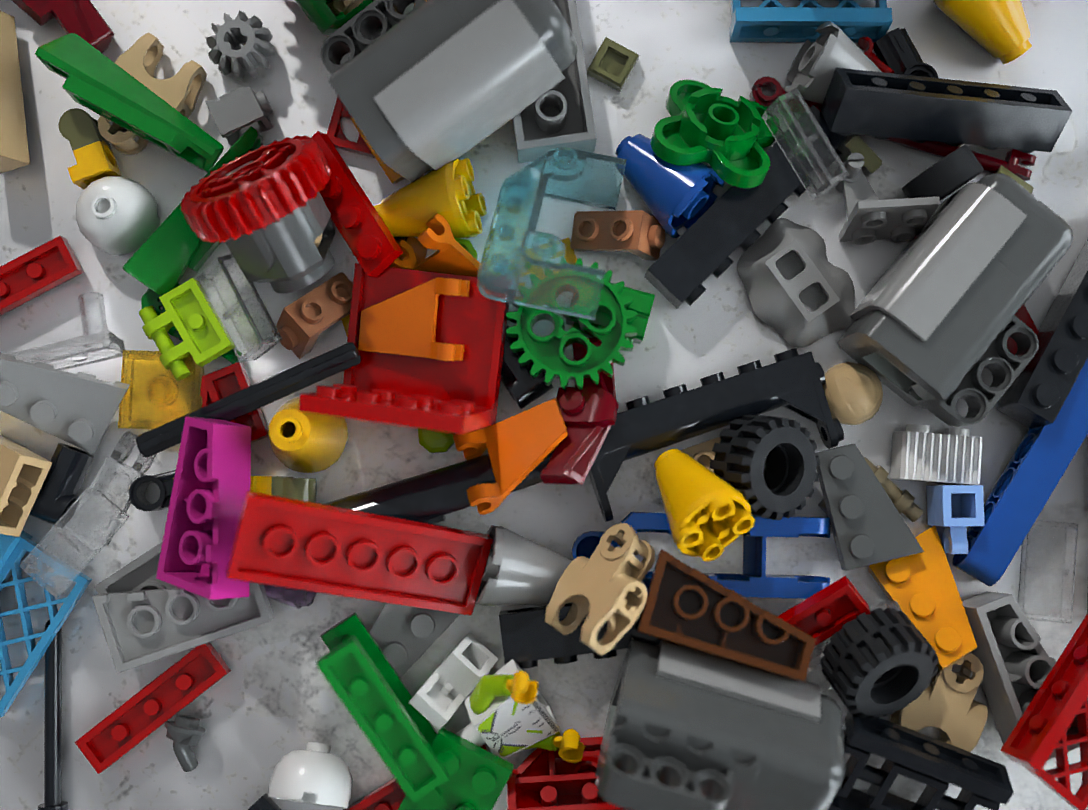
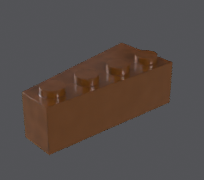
(710, 618)

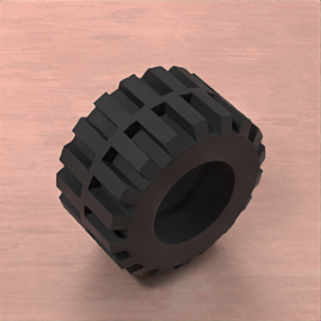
(788, 459)
(879, 663)

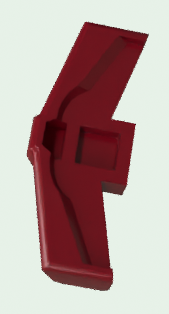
(73, 16)
(588, 419)

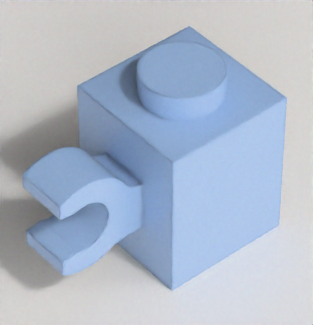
(955, 509)

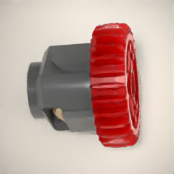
(269, 213)

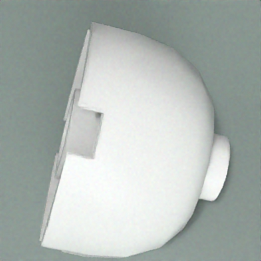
(117, 214)
(312, 777)

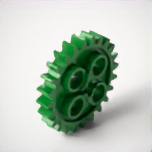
(548, 351)

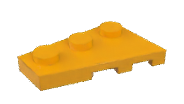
(929, 597)

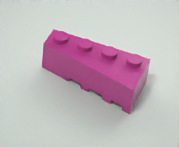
(206, 508)

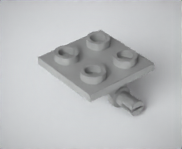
(875, 218)

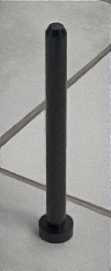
(53, 726)

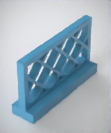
(798, 24)
(11, 553)

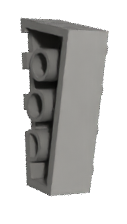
(1010, 659)

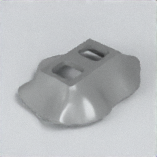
(777, 299)

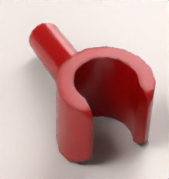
(866, 45)

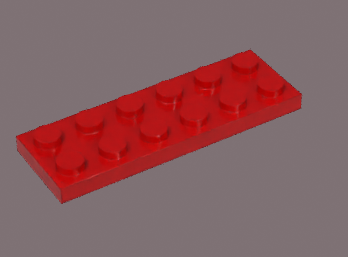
(357, 554)

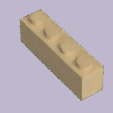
(13, 132)

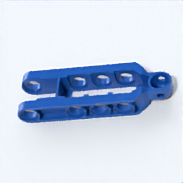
(754, 580)

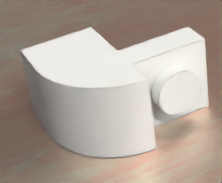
(453, 681)

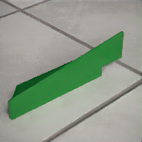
(121, 98)
(173, 244)

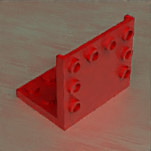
(419, 389)

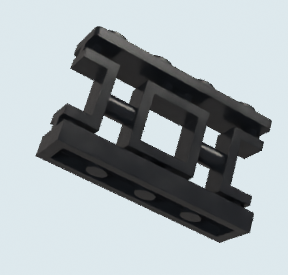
(919, 759)

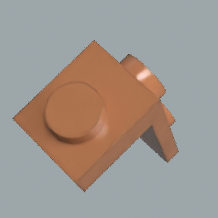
(618, 231)
(314, 313)

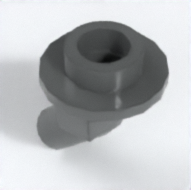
(185, 733)

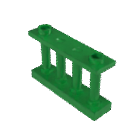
(381, 706)

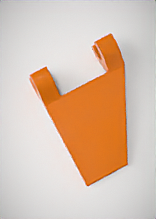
(449, 257)
(409, 322)
(513, 449)

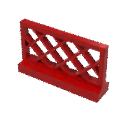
(1048, 718)

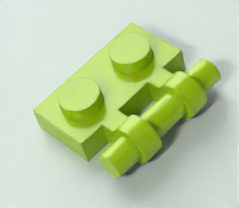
(197, 324)

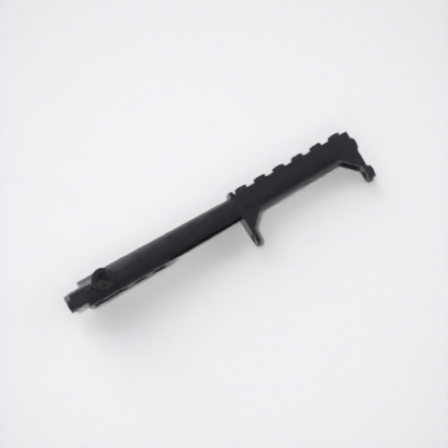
(645, 427)

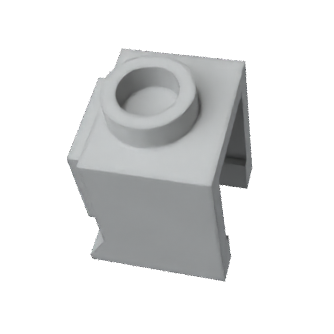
(239, 111)

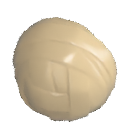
(852, 393)

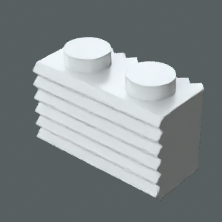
(936, 457)

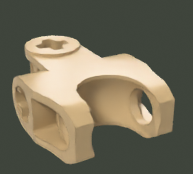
(178, 91)
(603, 588)
(949, 705)

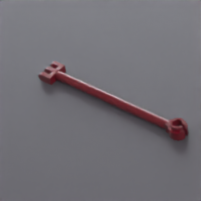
(941, 149)

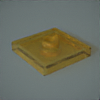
(154, 392)

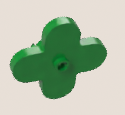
(714, 131)

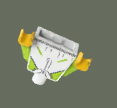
(516, 717)

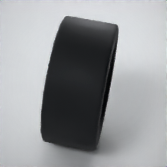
(945, 175)

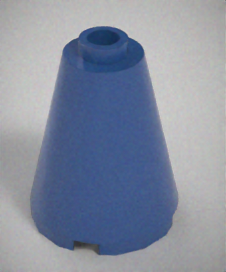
(670, 191)

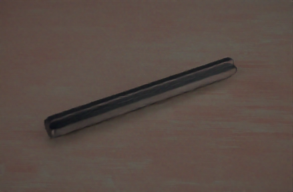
(254, 396)

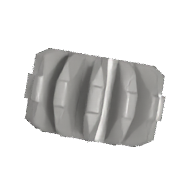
(230, 36)

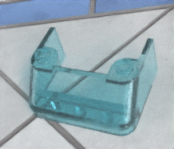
(529, 264)

